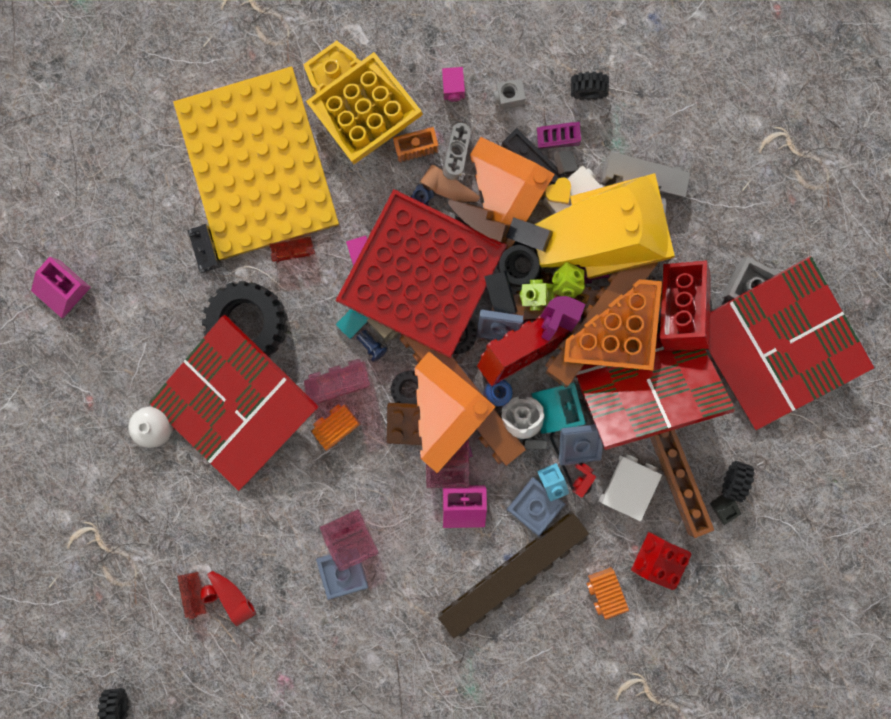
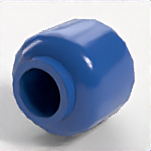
(504, 395)

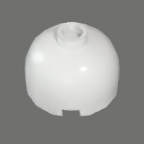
(523, 417)
(149, 427)

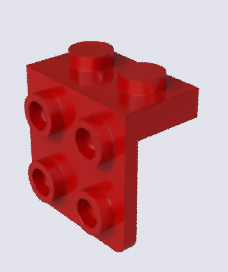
(661, 561)

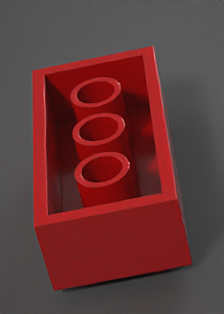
(685, 306)
(518, 350)

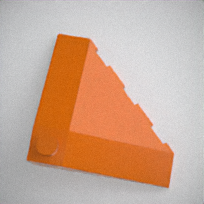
(508, 182)
(622, 333)
(447, 411)

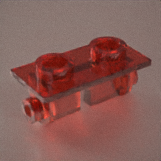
(292, 248)
(190, 593)

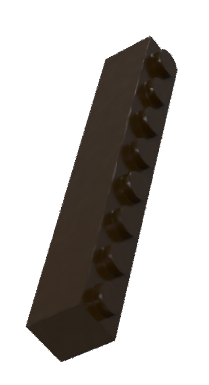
(512, 575)

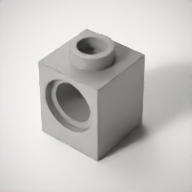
(513, 86)

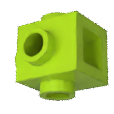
(568, 280)
(536, 294)

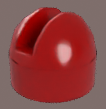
(208, 594)

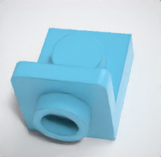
(553, 482)

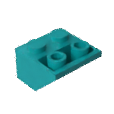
(560, 408)

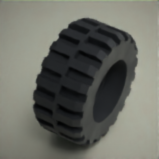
(252, 293)

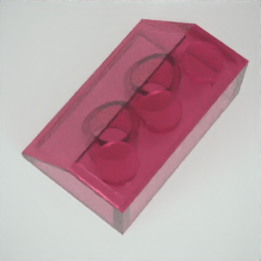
(338, 381)

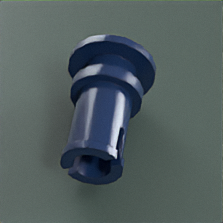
(372, 346)

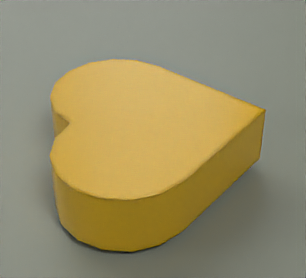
(559, 191)

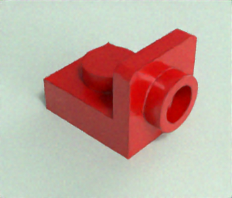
(583, 483)

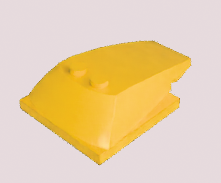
(358, 100)
(610, 229)

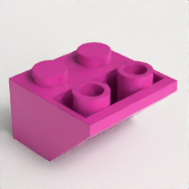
(58, 286)
(464, 507)

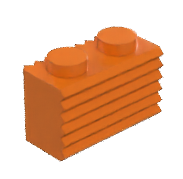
(416, 144)
(335, 427)
(607, 593)

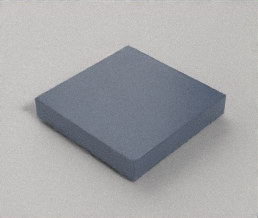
(496, 324)
(579, 445)
(534, 507)
(343, 582)

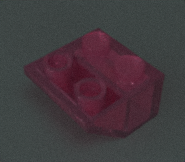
(454, 473)
(349, 540)

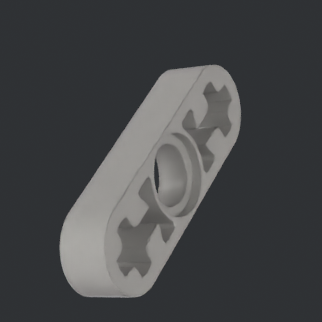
(451, 157)

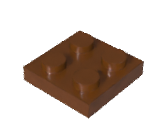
(403, 424)

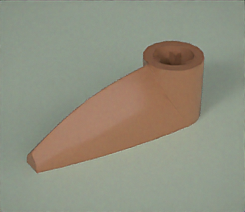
(452, 189)

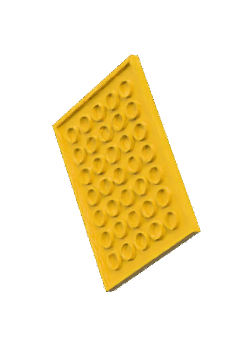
(256, 163)

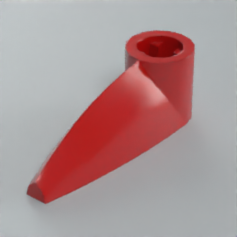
(234, 602)

